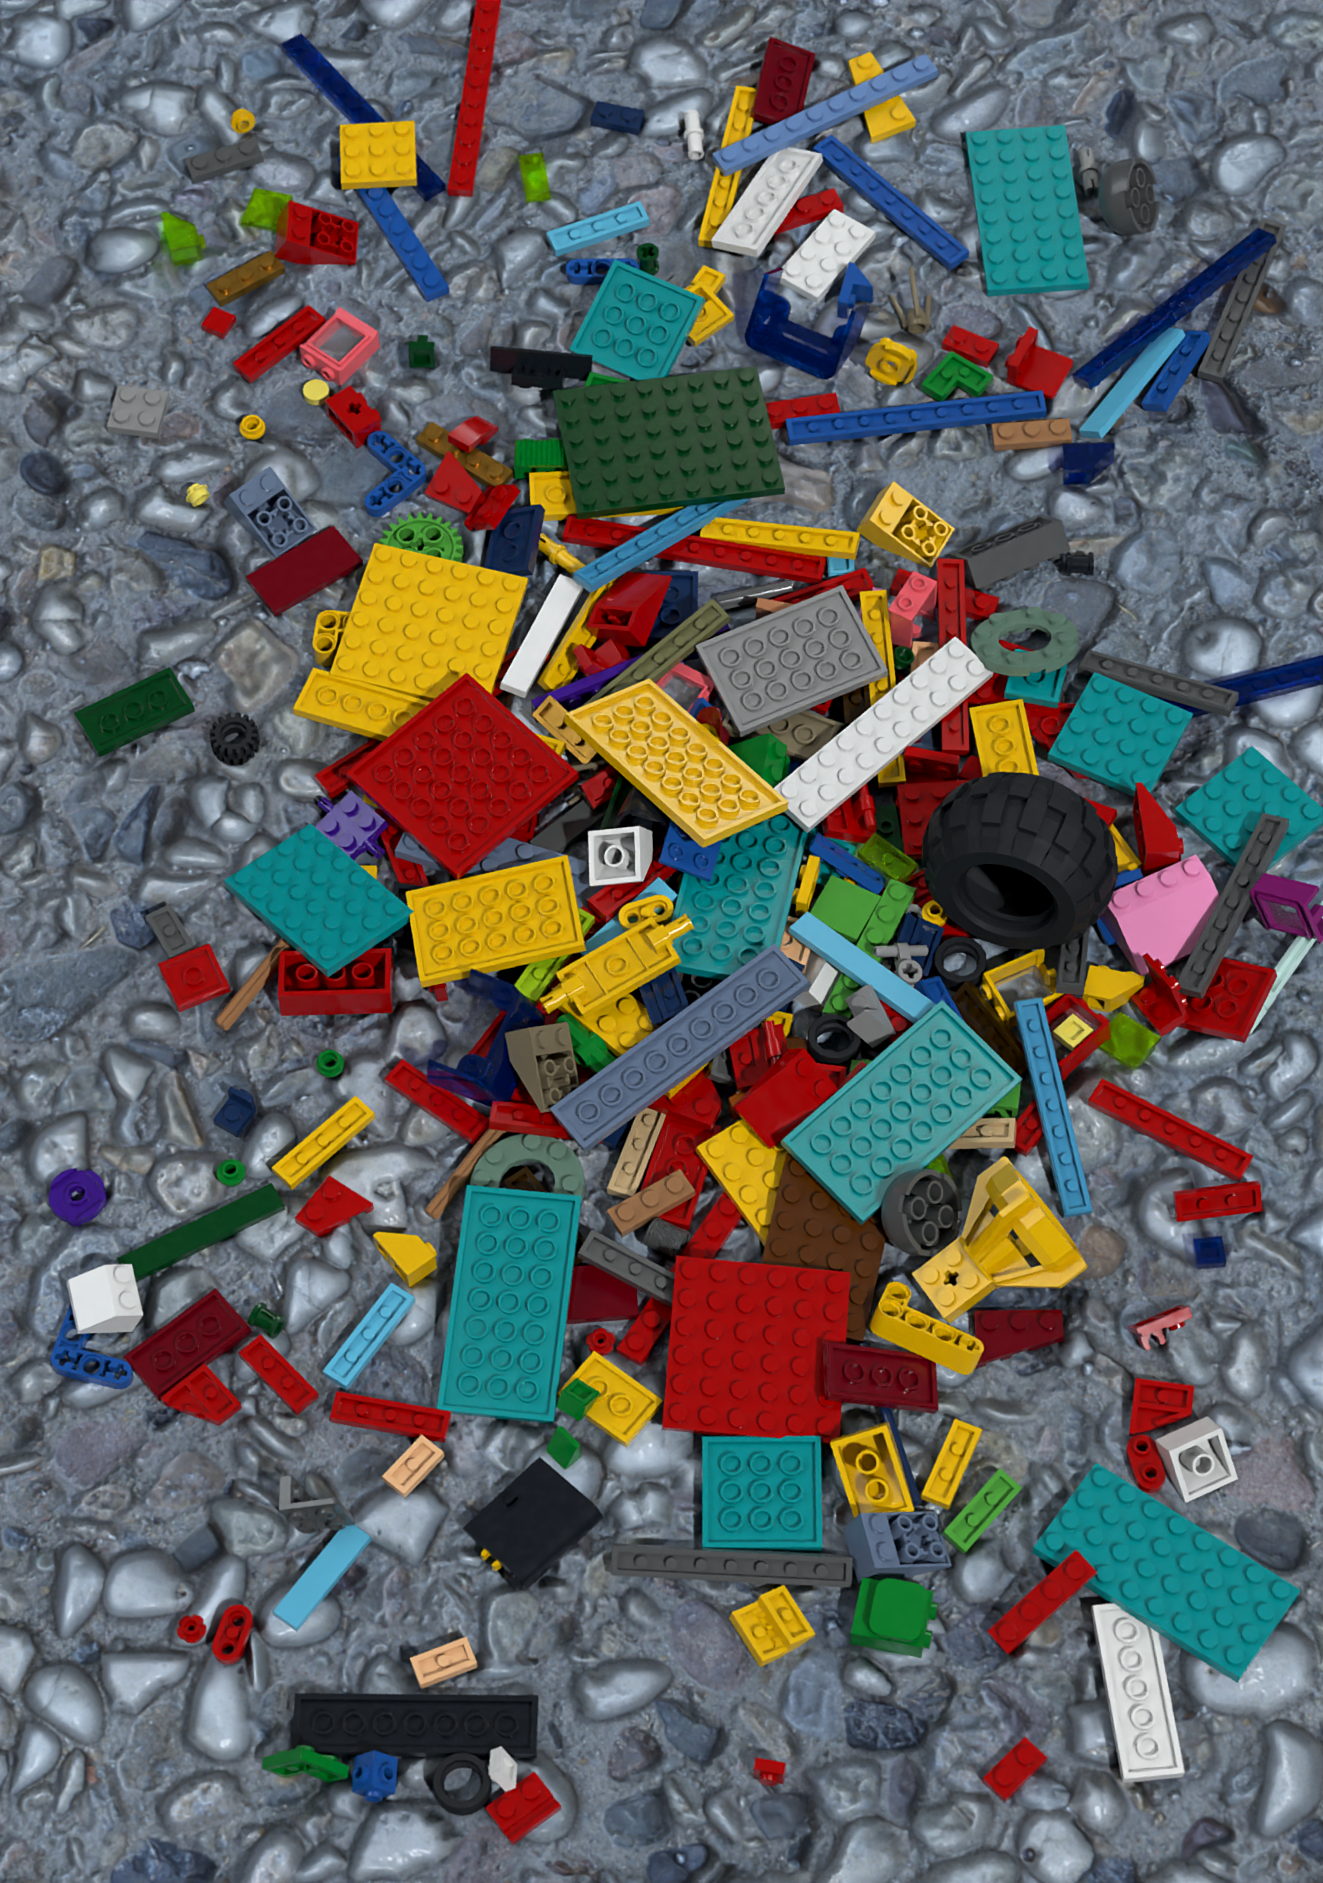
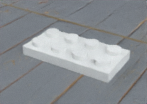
(826, 256)

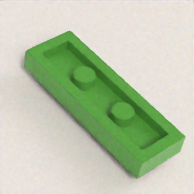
(981, 1511)

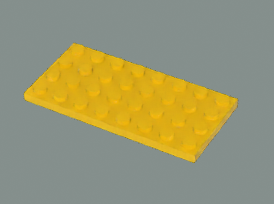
(676, 762)

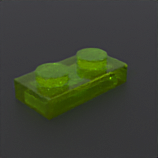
(887, 859)

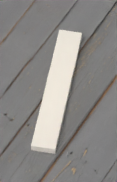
(541, 636)

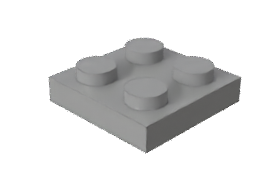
(138, 412)

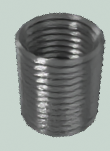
(666, 1238)

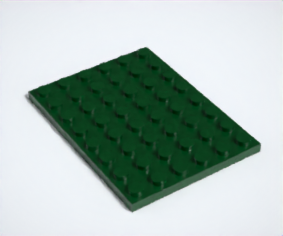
(667, 442)

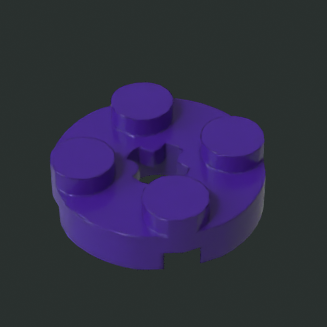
(77, 1211)

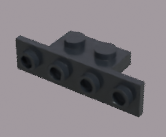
(540, 367)

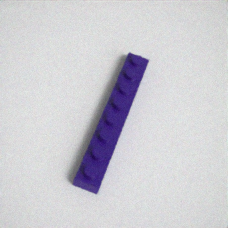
(581, 691)

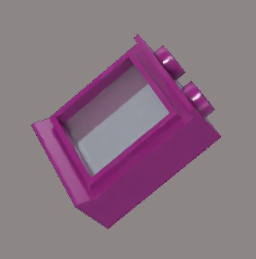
(1285, 908)

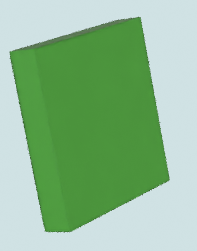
(845, 908)

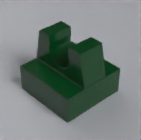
(422, 353)

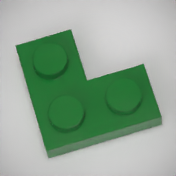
(955, 372)
(306, 1761)

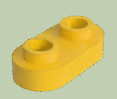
(645, 909)

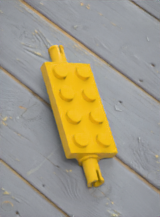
(618, 966)

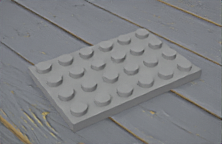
(791, 660)

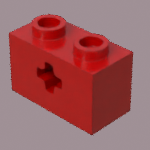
(353, 416)

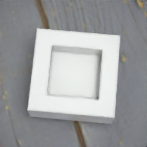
(502, 1769)

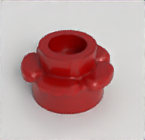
(601, 1348)
(195, 1635)

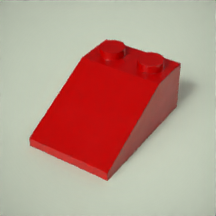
(1155, 834)
(785, 1096)

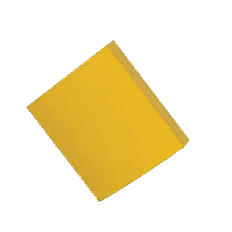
(772, 1626)

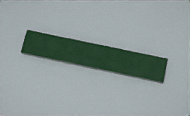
(203, 1232)

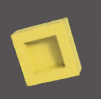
(1072, 1032)

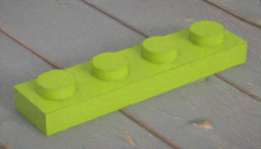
(541, 974)

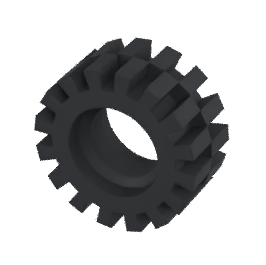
(234, 751)

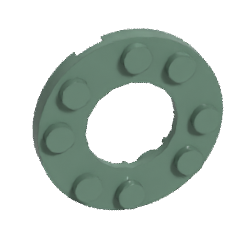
(1056, 654)
(533, 1148)

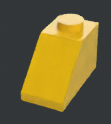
(406, 1255)

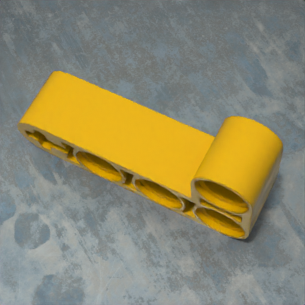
(328, 637)
(922, 1333)

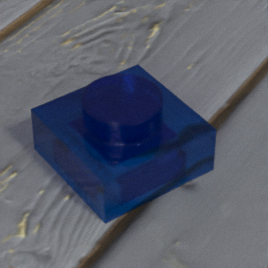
(1209, 1252)

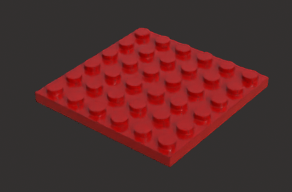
(462, 775)
(752, 1349)

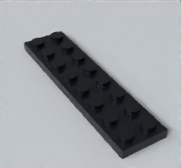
(416, 1724)

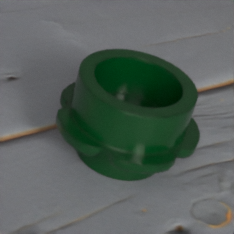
(902, 658)

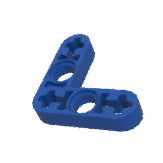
(583, 265)
(400, 476)
(76, 1351)

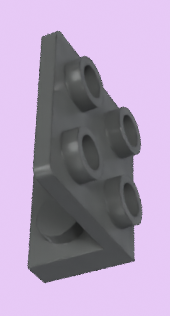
(310, 1514)

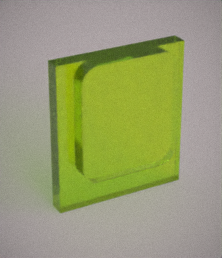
(264, 209)
(1129, 1041)

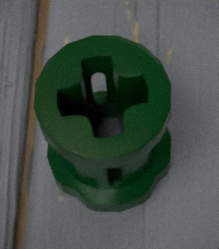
(647, 256)
(267, 1320)

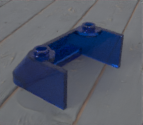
(794, 344)
(490, 1077)

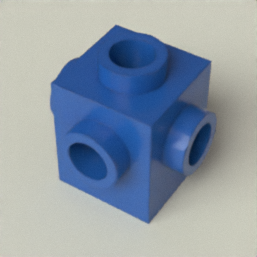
(374, 1775)

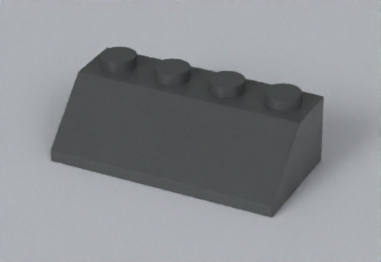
(1012, 551)

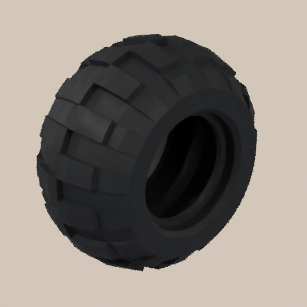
(1019, 860)

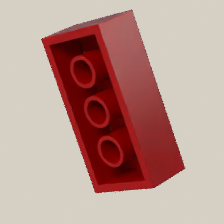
(357, 988)

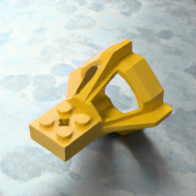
(990, 1256)

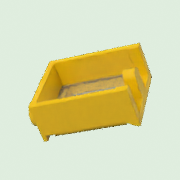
(1018, 981)

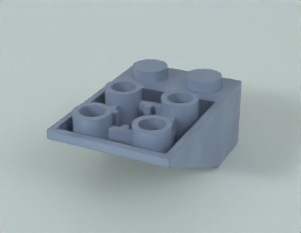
(270, 513)
(896, 1545)

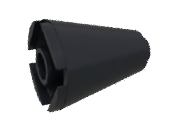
(640, 811)

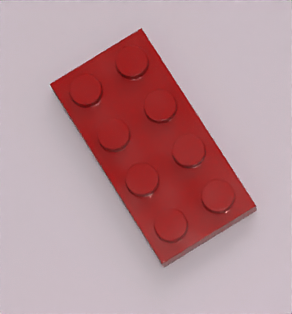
(677, 1151)

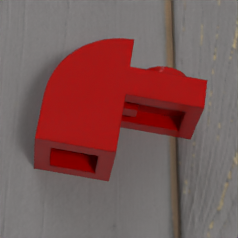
(606, 656)

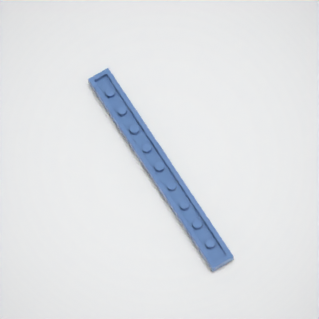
(824, 115)

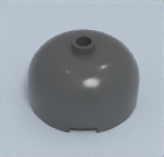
(1128, 197)
(918, 1207)

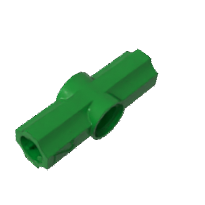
(588, 1047)

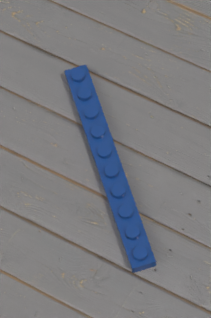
(916, 417)

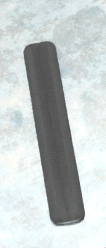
(750, 595)

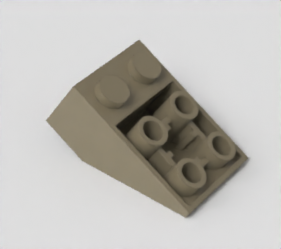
(544, 1062)

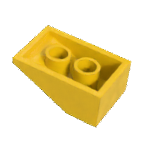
(872, 1471)

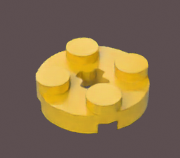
(889, 351)

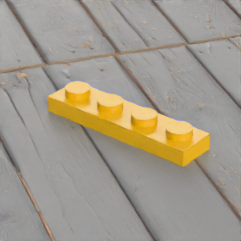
(323, 1142)

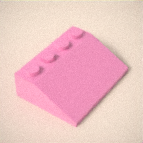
(1162, 913)

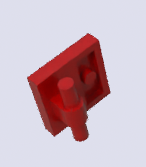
(852, 819)
(757, 1053)

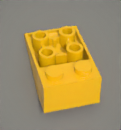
(905, 526)

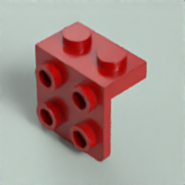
(1036, 367)

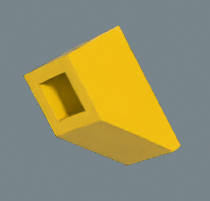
(1110, 988)

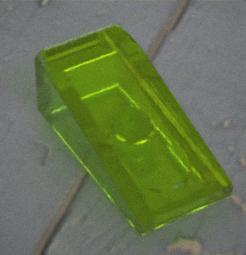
(534, 177)

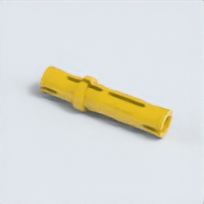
(559, 555)

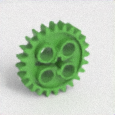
(420, 533)

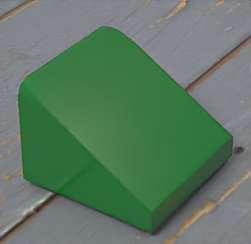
(577, 1399)
(564, 1448)

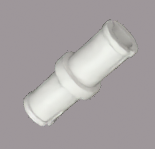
(693, 135)

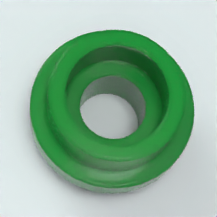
(326, 1057)
(234, 1179)

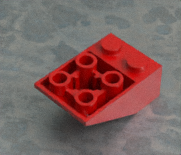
(315, 236)
(629, 609)

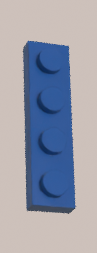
(1176, 371)

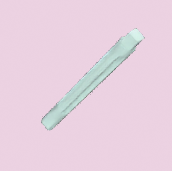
(1285, 969)

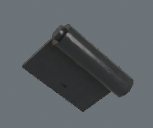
(537, 1528)

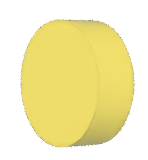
(316, 392)

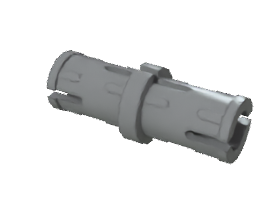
(1088, 172)

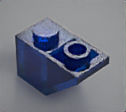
(1085, 461)

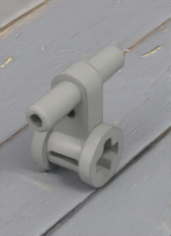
(906, 968)

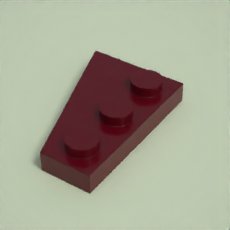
(1015, 1331)

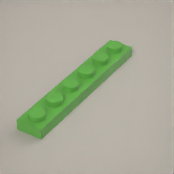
(878, 932)

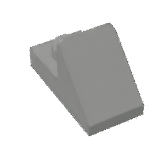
(869, 1018)

